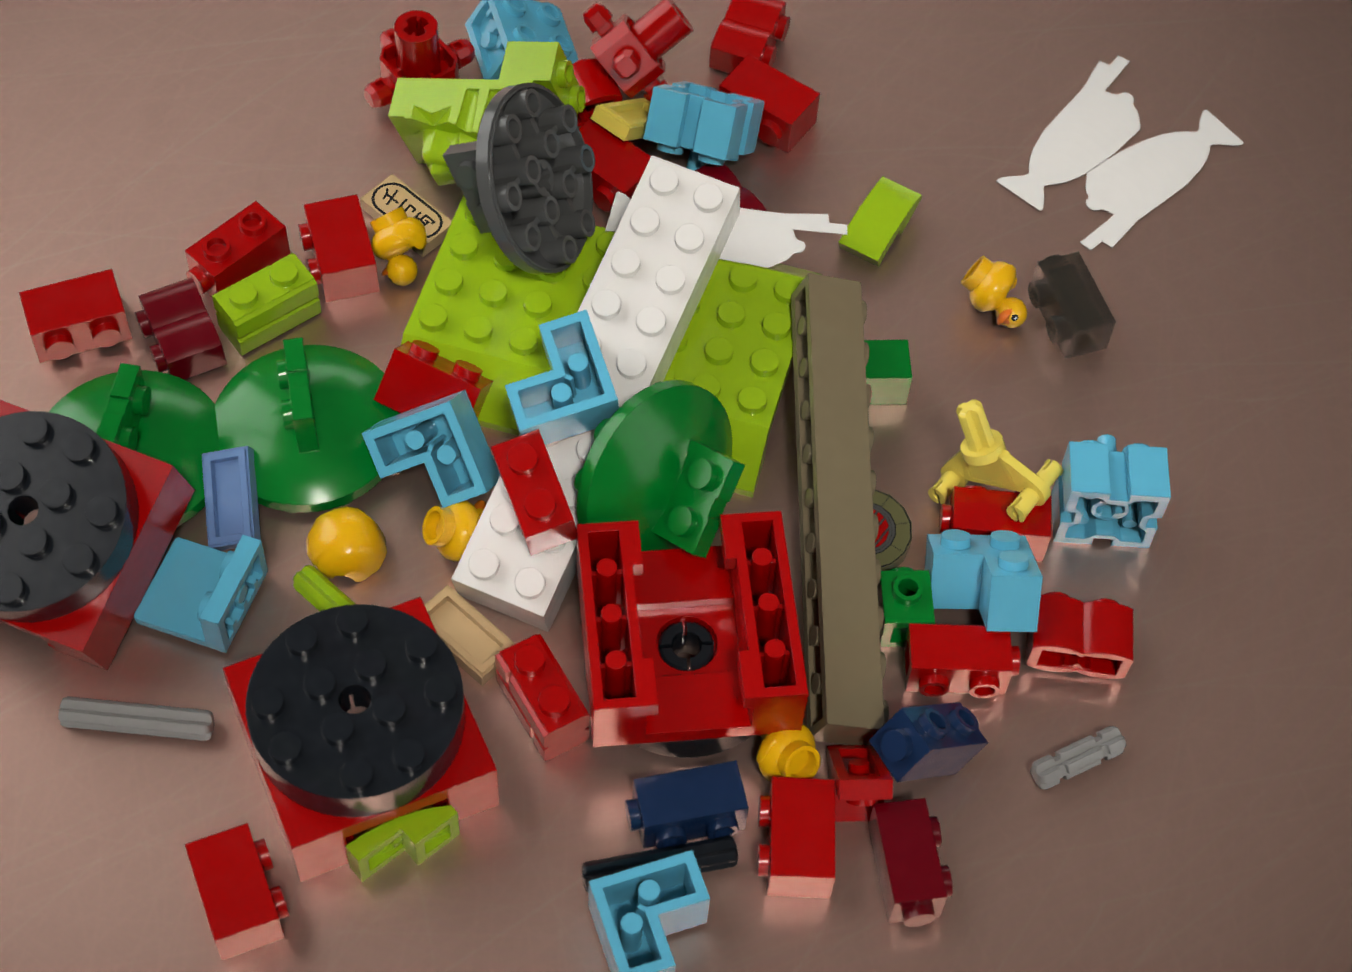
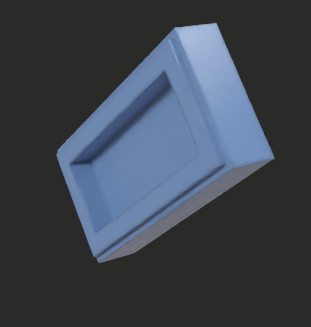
(230, 497)

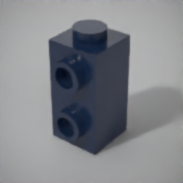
(928, 741)
(688, 805)

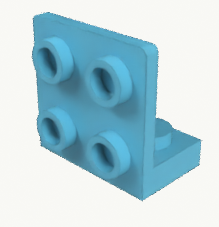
(502, 21)
(203, 591)

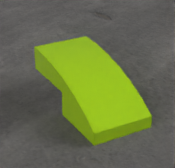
(879, 220)
(416, 833)

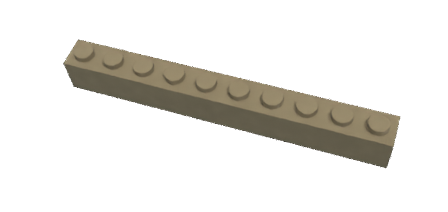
(837, 513)

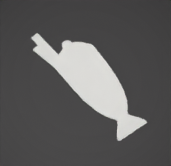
(1080, 136)
(1148, 175)
(758, 235)

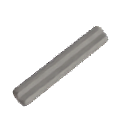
(136, 718)

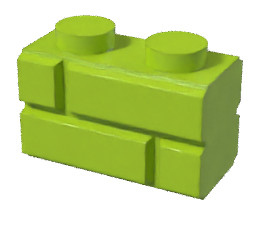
(267, 303)

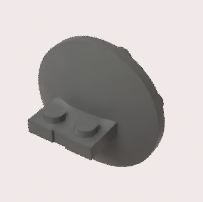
(528, 178)

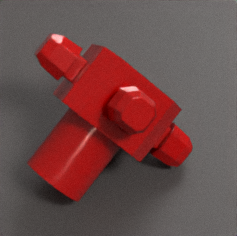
(635, 49)
(415, 52)

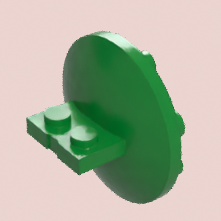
(151, 416)
(306, 424)
(662, 464)

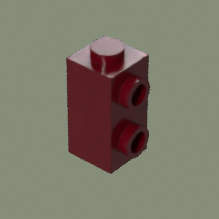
(908, 861)

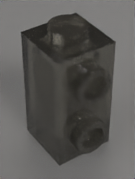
(1071, 305)

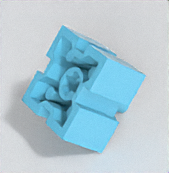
(704, 121)
(1110, 493)

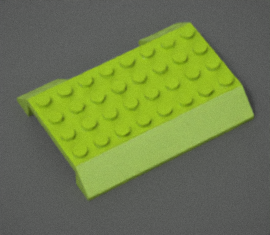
(490, 312)

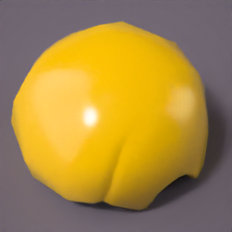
(346, 544)

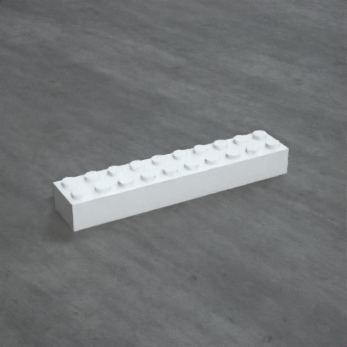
(639, 316)

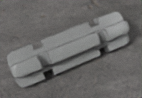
(1078, 757)

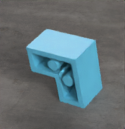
(574, 392)
(442, 437)
(986, 574)
(642, 907)

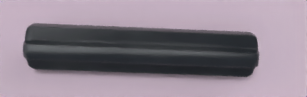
(710, 856)

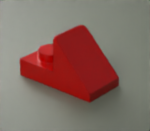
(859, 781)

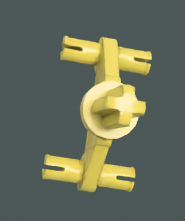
(987, 462)

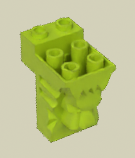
(449, 111)

